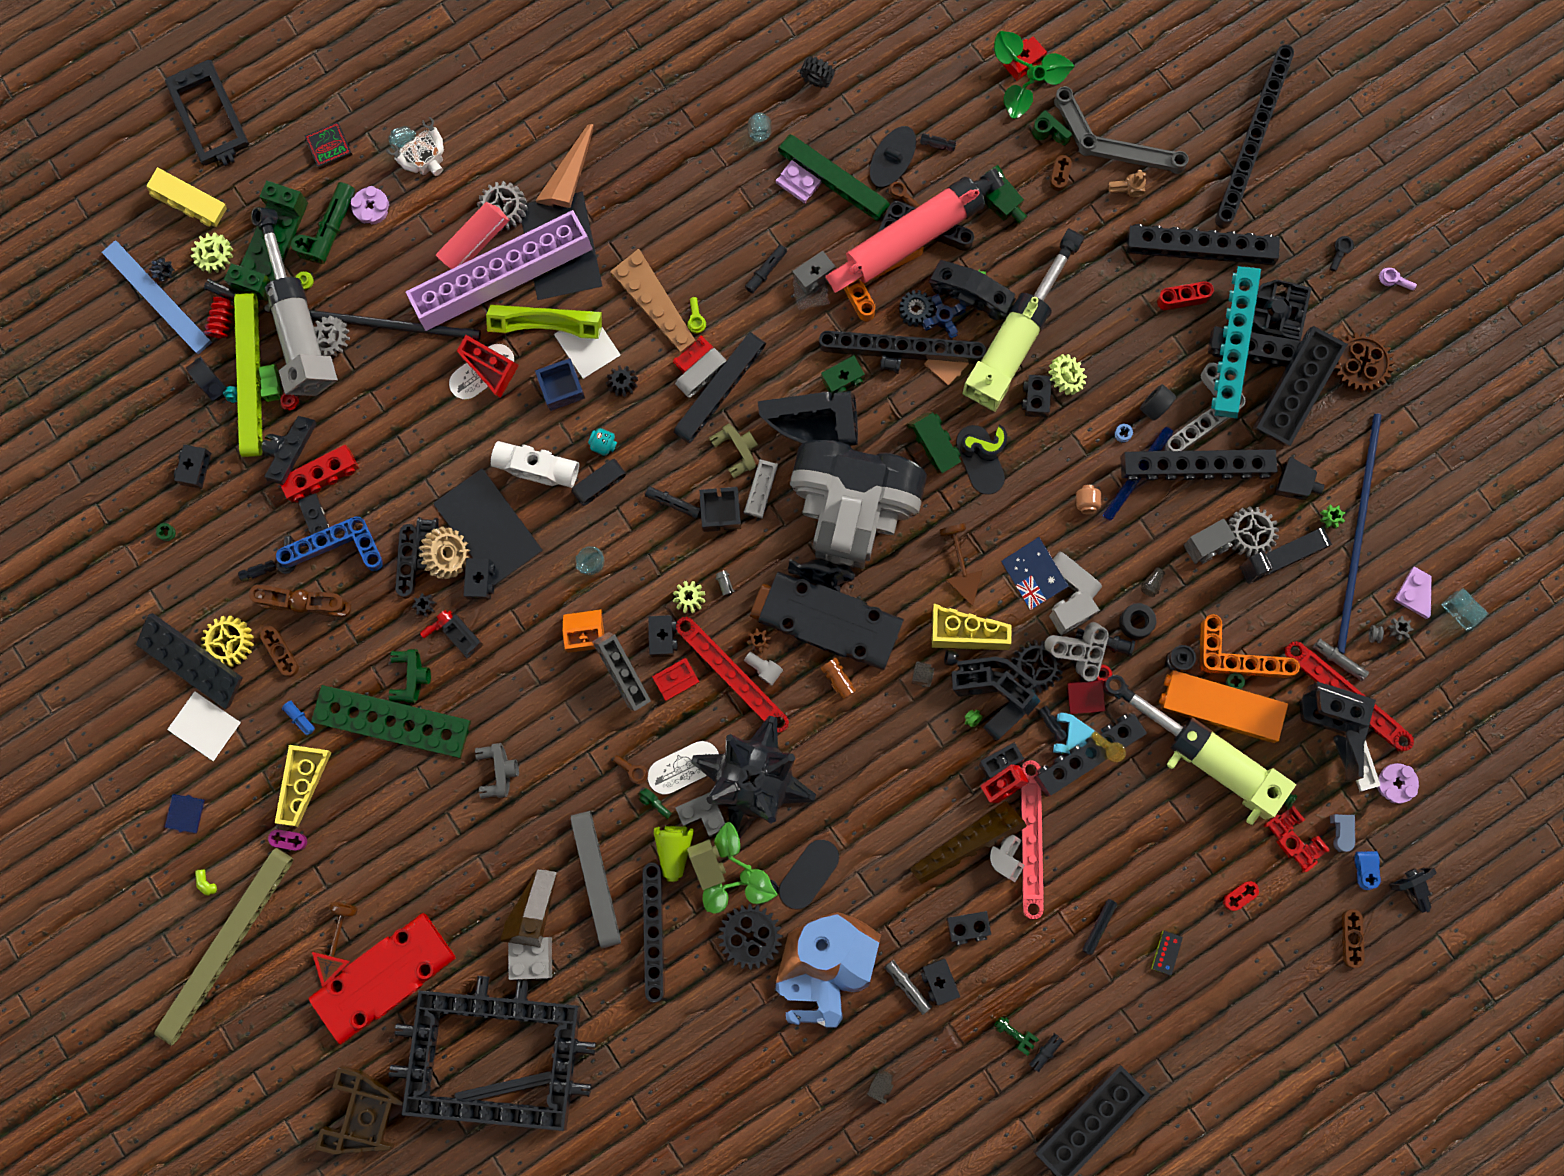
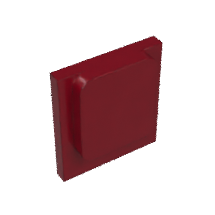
(1086, 697)

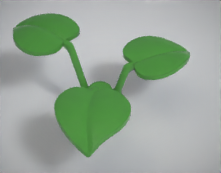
(759, 885)

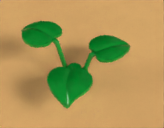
(1053, 71)

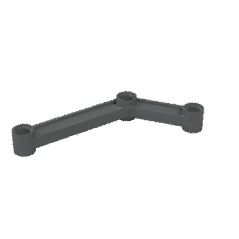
(1112, 148)

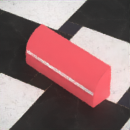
(473, 236)

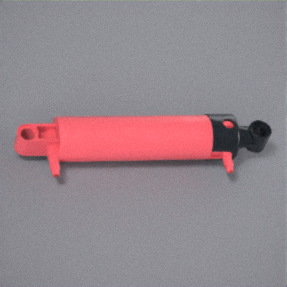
(915, 230)

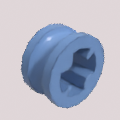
(1125, 427)

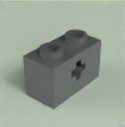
(813, 272)

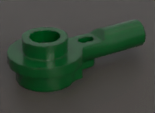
(648, 797)

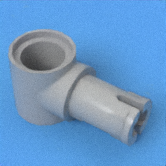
(767, 670)

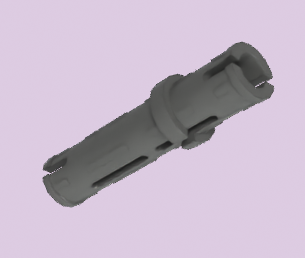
(1334, 655)
(907, 986)

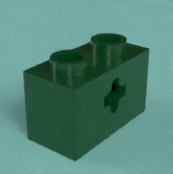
(848, 368)

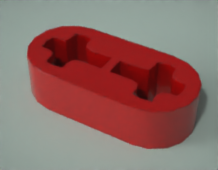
(1243, 899)

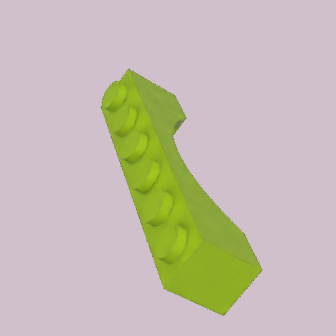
(511, 318)

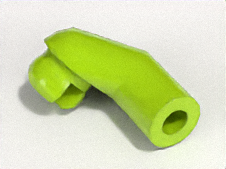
(203, 885)

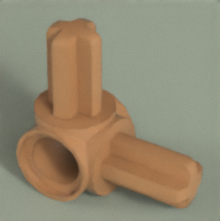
(1133, 185)

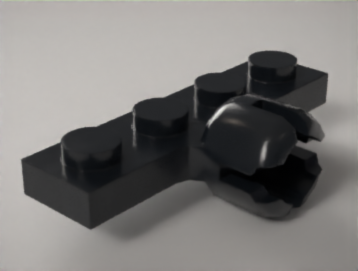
(287, 449)

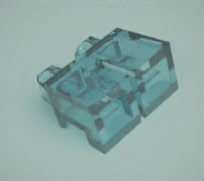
(1466, 608)

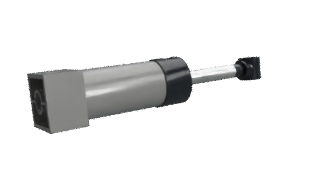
(305, 368)

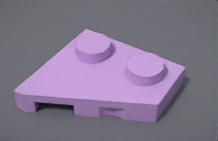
(1416, 593)

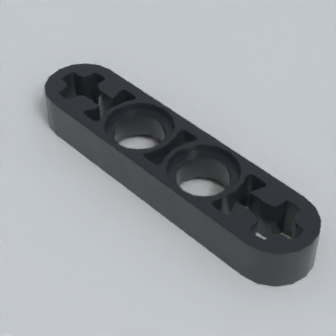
(403, 560)

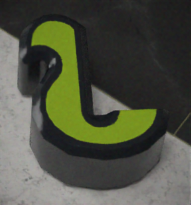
(985, 448)

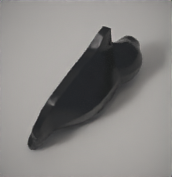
(822, 572)

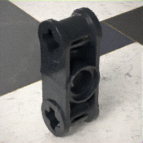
(423, 527)

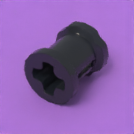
(890, 364)

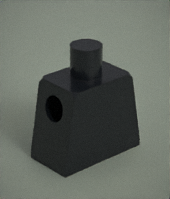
(1297, 481)

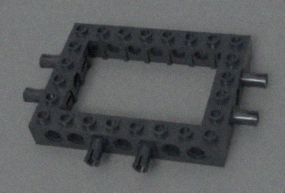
(424, 1039)

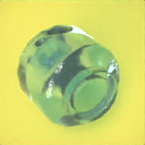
(759, 127)
(401, 136)

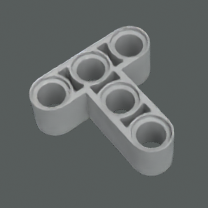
(1083, 650)

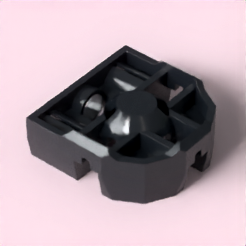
(1294, 297)

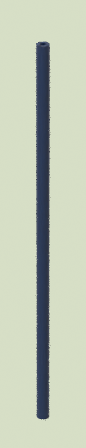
(1359, 533)

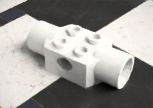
(521, 461)

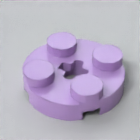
(370, 195)
(1409, 783)

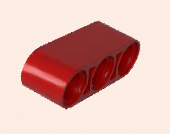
(1191, 290)

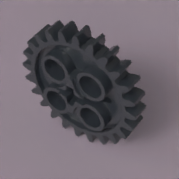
(741, 952)

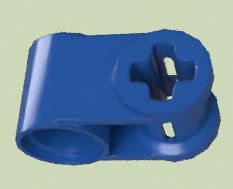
(1367, 867)

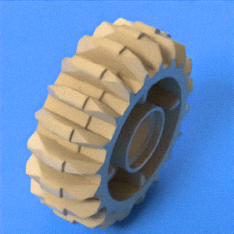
(433, 553)

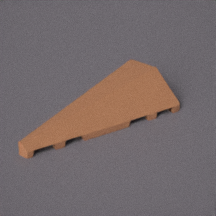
(563, 183)

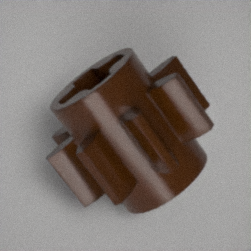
(757, 635)

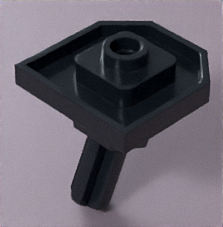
(1416, 884)

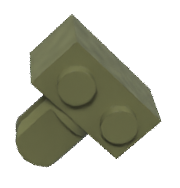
(706, 865)

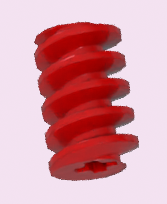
(219, 318)

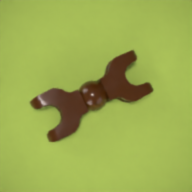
(300, 601)

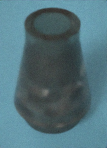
(1152, 584)

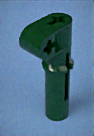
(328, 227)

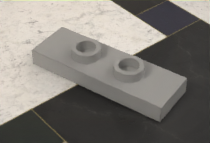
(761, 489)

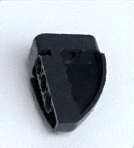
(813, 417)

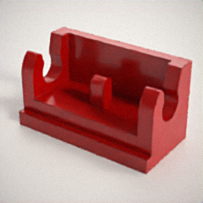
(692, 354)

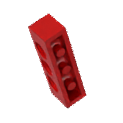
(322, 464)

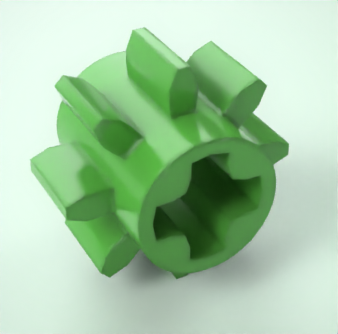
(1338, 514)

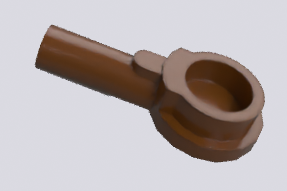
(898, 190)
(637, 773)

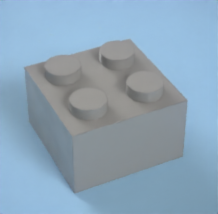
(1073, 612)
(530, 961)

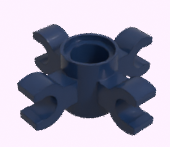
(957, 310)

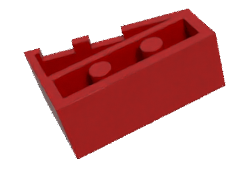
(488, 364)

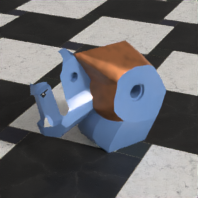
(823, 959)

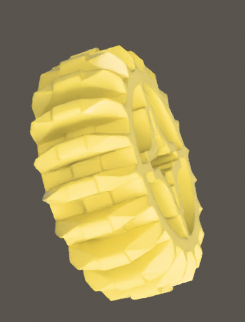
(223, 627)

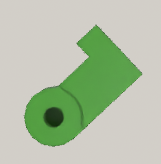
(270, 383)

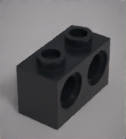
(1040, 396)
(967, 922)

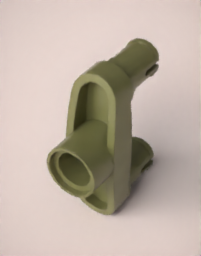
(743, 443)

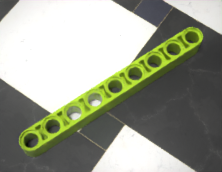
(248, 375)

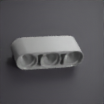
(700, 373)
(1076, 576)

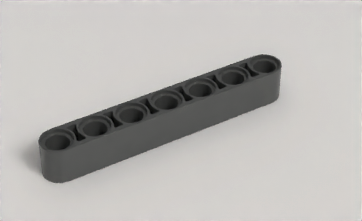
(595, 879)

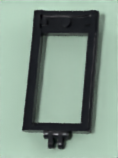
(189, 79)

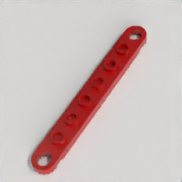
(730, 672)
(1323, 673)

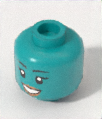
(602, 441)

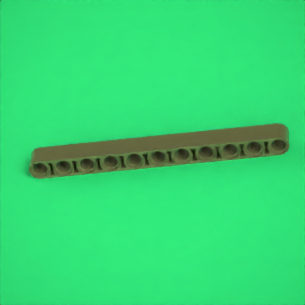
(223, 946)

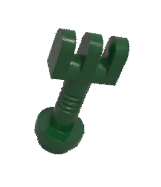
(1002, 1025)

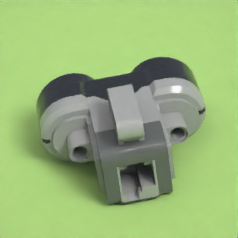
(854, 497)

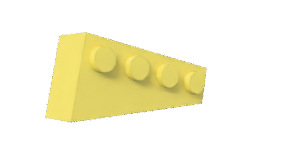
(185, 198)
(967, 631)
(299, 782)

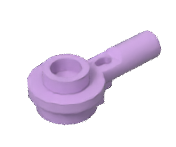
(1390, 276)

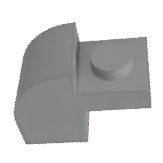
(1003, 859)

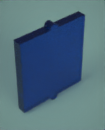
(184, 813)

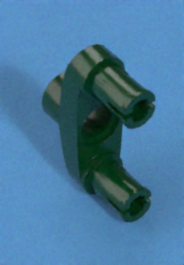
(415, 675)

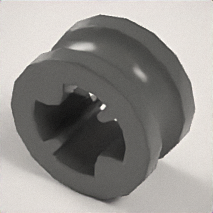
(1376, 634)

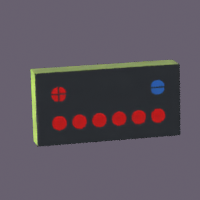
(1167, 953)

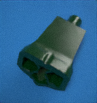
(1005, 200)

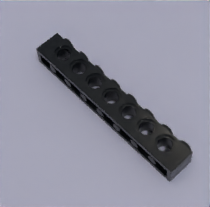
(1231, 253)
(1264, 458)

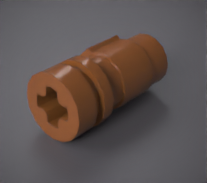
(839, 679)

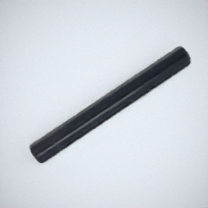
(505, 1087)

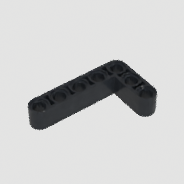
(952, 240)
(1277, 559)

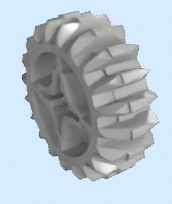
(516, 204)
(1251, 517)

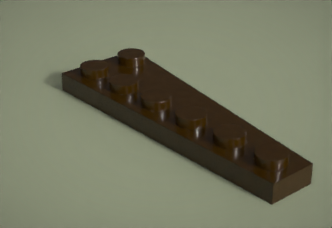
(991, 827)

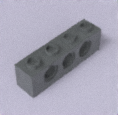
(621, 671)

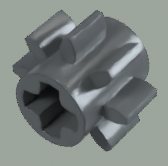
(1404, 631)

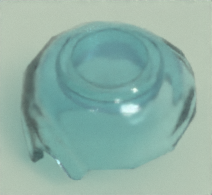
(590, 560)

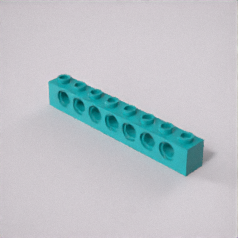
(1244, 277)

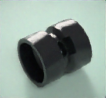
(1181, 658)

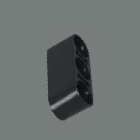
(598, 482)
(1003, 721)

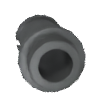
(724, 582)

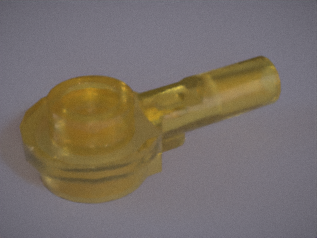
(1114, 751)

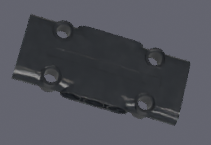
(830, 620)

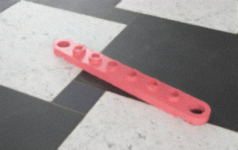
(1032, 843)

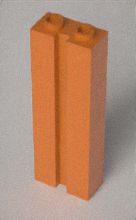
(1223, 706)

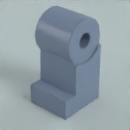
(1345, 832)

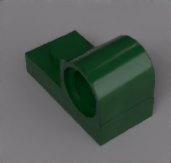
(1052, 127)

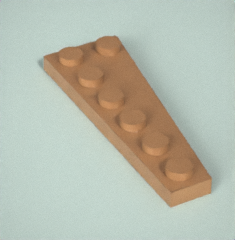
(644, 287)

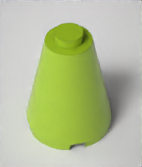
(673, 850)

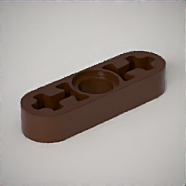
(277, 637)
(1346, 944)

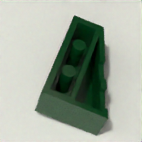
(935, 441)

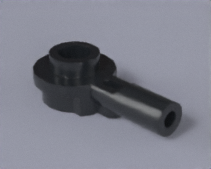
(1343, 246)
(287, 540)

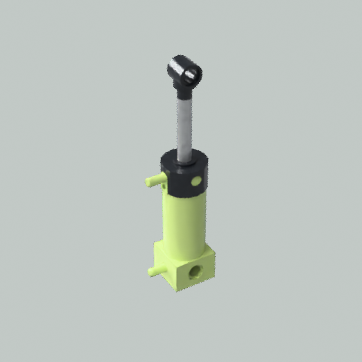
(1025, 320)
(1215, 757)

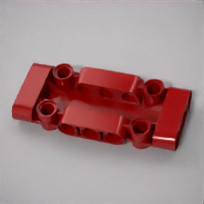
(381, 978)

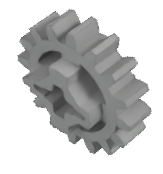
(331, 336)

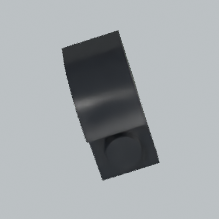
(206, 378)

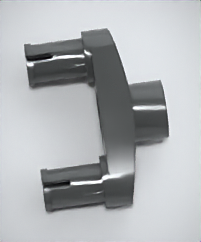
(504, 770)

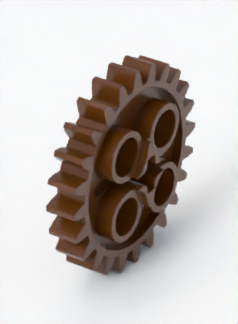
(1379, 368)

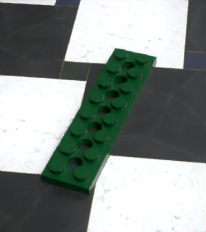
(403, 713)

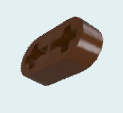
(1057, 172)
(760, 601)

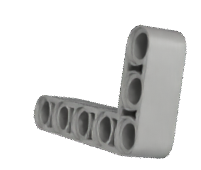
(1213, 421)

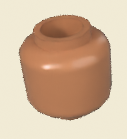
(1088, 499)

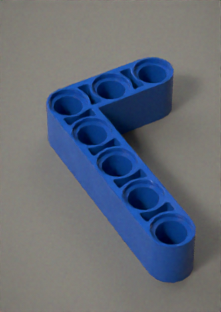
(332, 542)

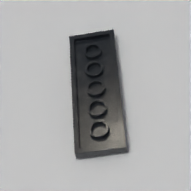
(189, 661)

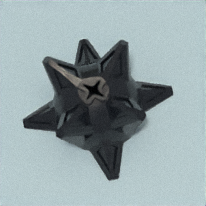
(749, 758)

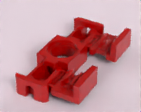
(1303, 856)

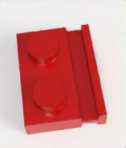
(675, 679)

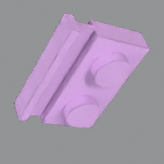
(798, 181)

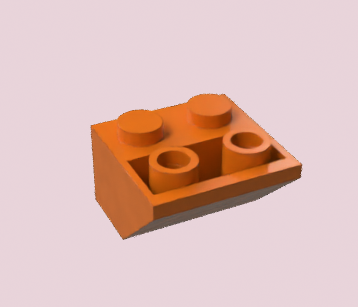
(581, 630)

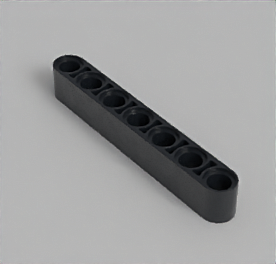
(719, 387)
(650, 942)

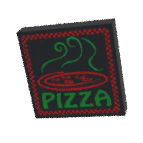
(328, 145)

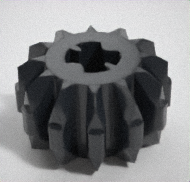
(615, 379)

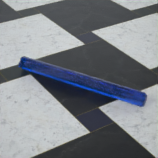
(1130, 485)

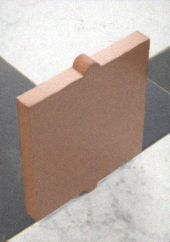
(946, 370)

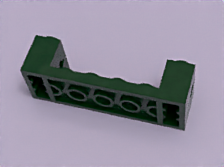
(256, 266)

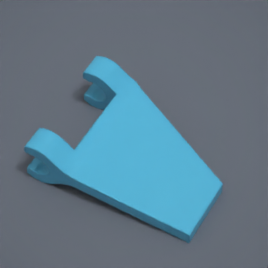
(1076, 734)

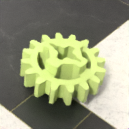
(207, 247)
(1068, 376)

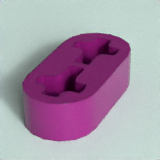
(288, 835)

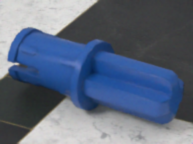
(298, 718)

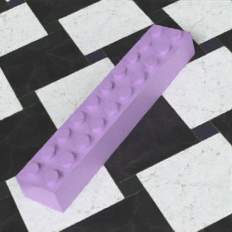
(499, 270)

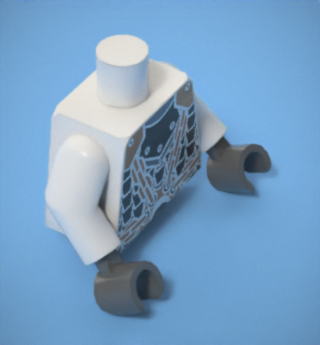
(422, 152)

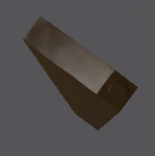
(529, 916)

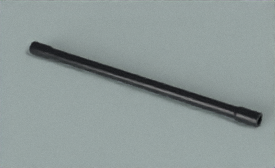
(398, 325)

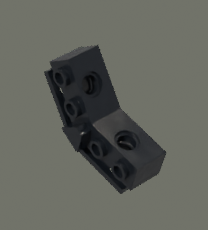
(972, 289)
(978, 678)

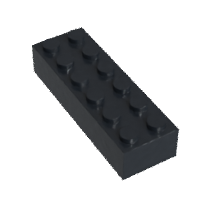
(1300, 386)
(1091, 1122)

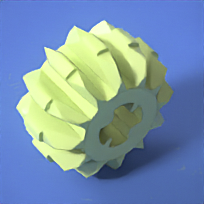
(681, 597)

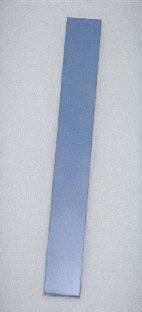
(156, 297)

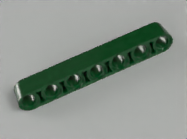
(834, 177)

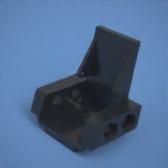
(1355, 716)

